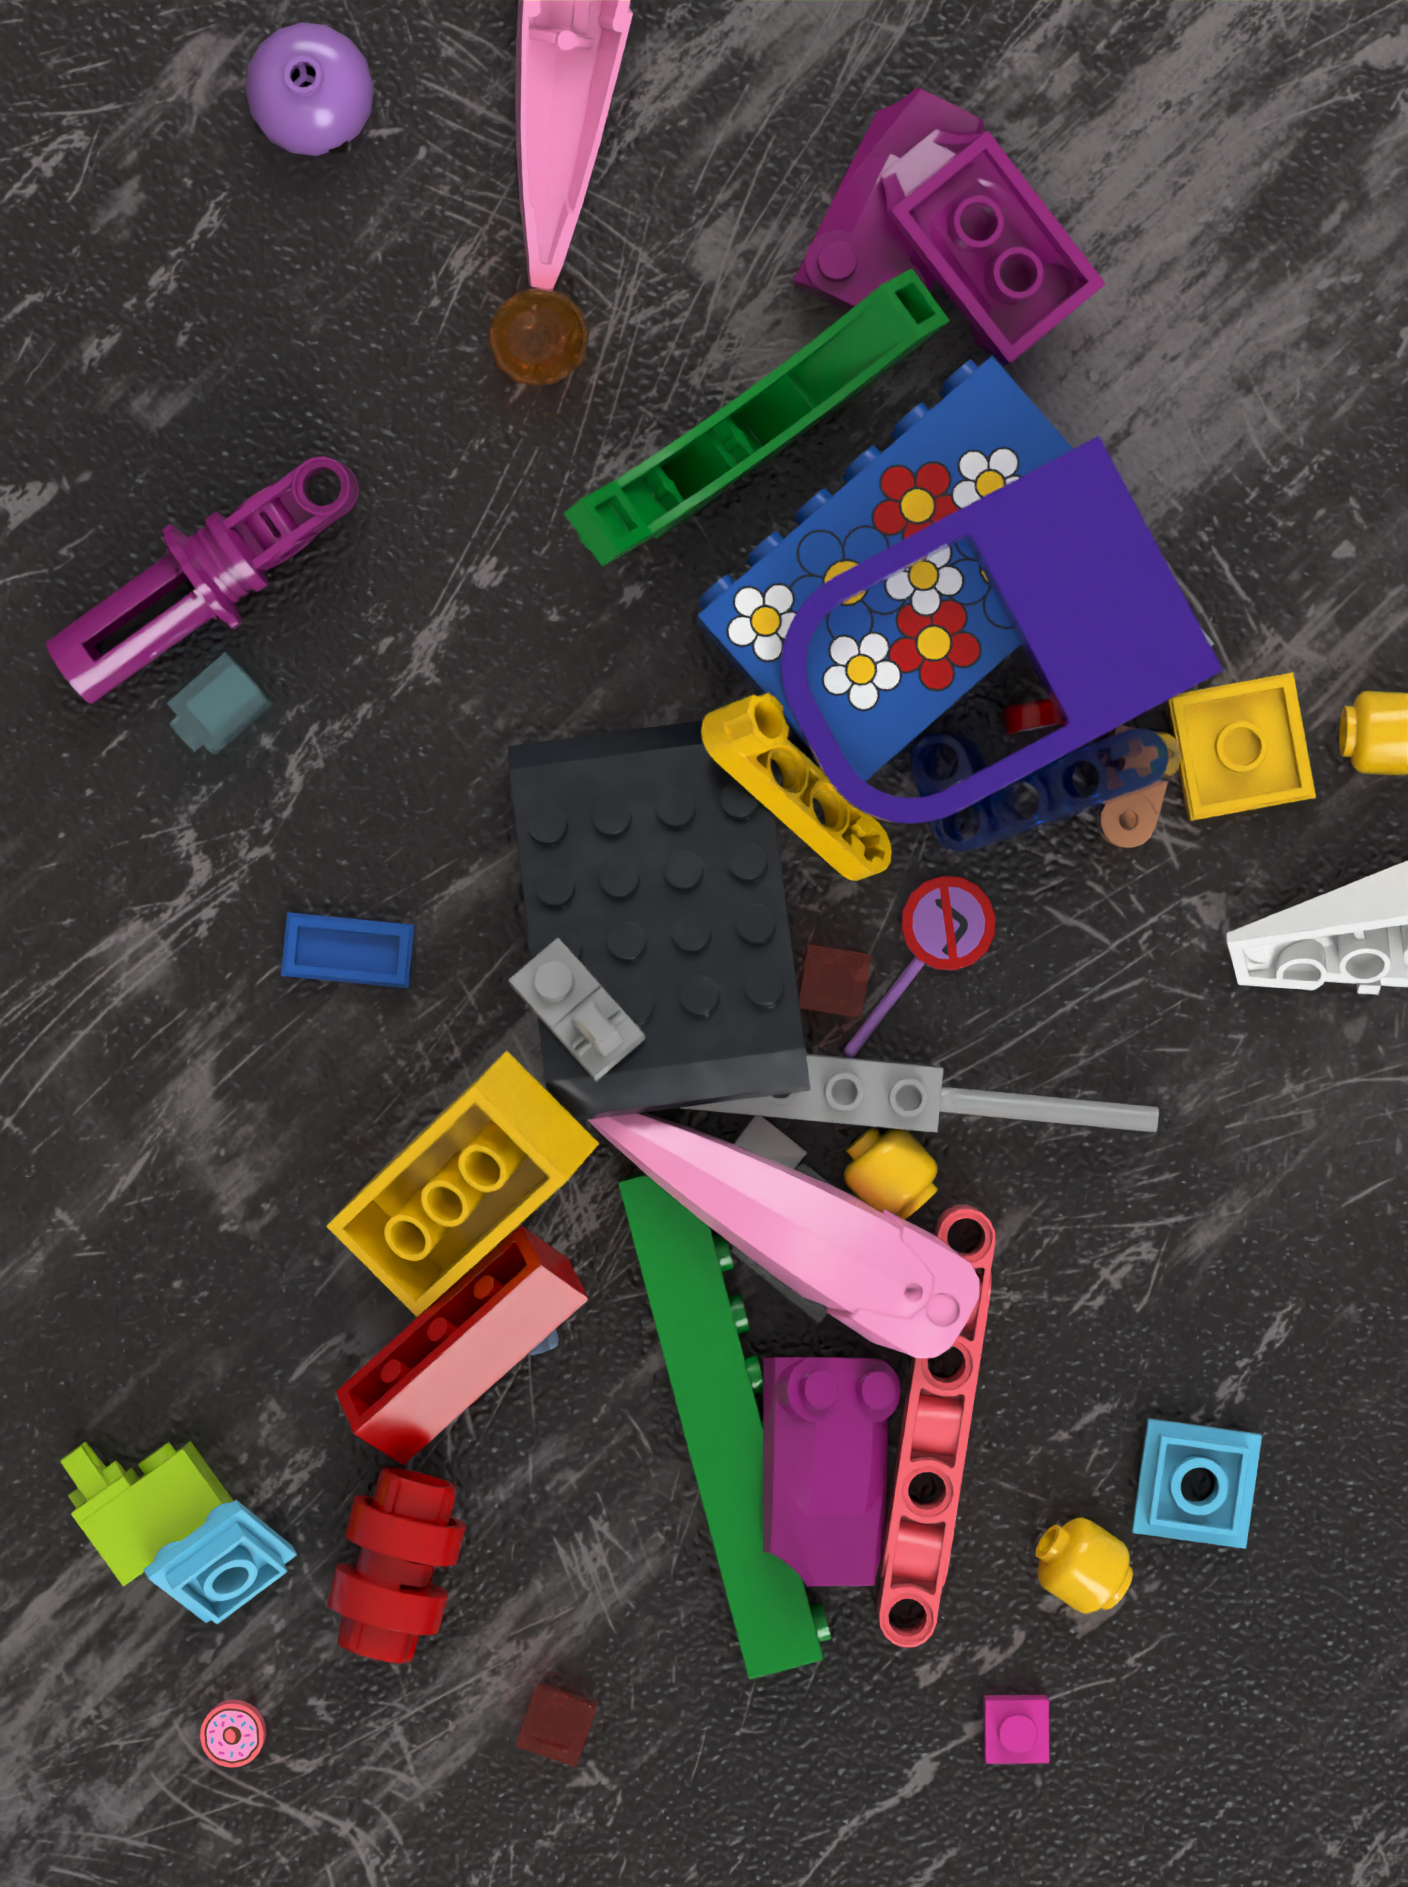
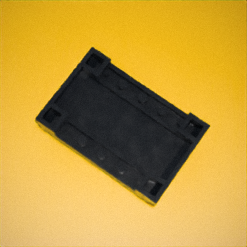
(676, 908)

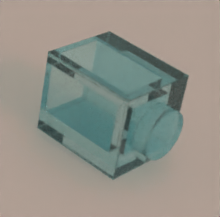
(217, 705)

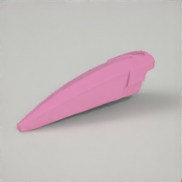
(562, 100)
(824, 1244)

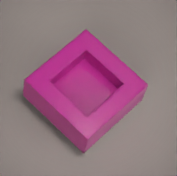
(1016, 1729)

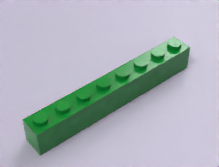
(721, 1423)

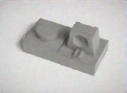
(576, 1009)

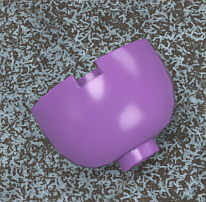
(312, 116)

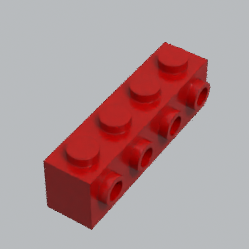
(461, 1345)

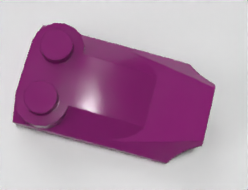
(857, 239)
(987, 240)
(827, 1465)

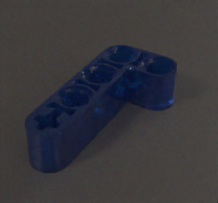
(1052, 782)

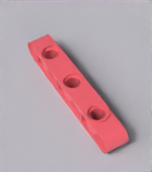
(934, 1441)

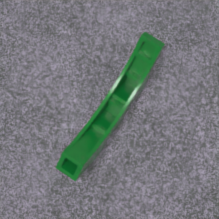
(759, 421)

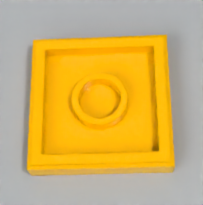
(1241, 746)

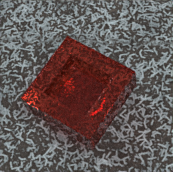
(834, 981)
(556, 1724)

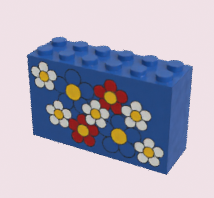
(925, 635)

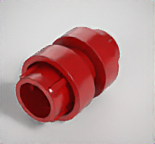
(390, 1590)

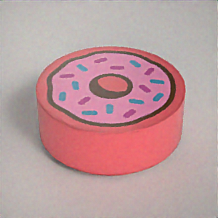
(233, 1733)

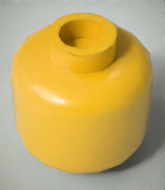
(1376, 733)
(891, 1171)
(1084, 1565)

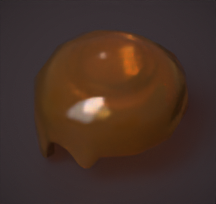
(538, 336)

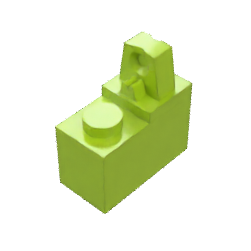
(135, 1515)

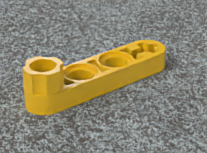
(744, 741)

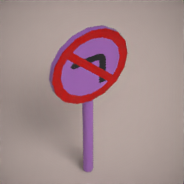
(945, 927)

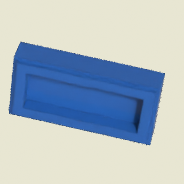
(348, 950)

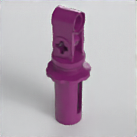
(221, 564)

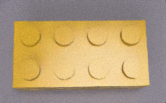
(463, 1184)

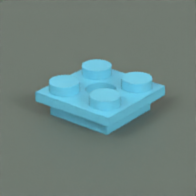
(1171, 1452)
(221, 1563)

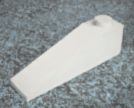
(1338, 937)

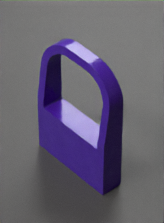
(1080, 595)

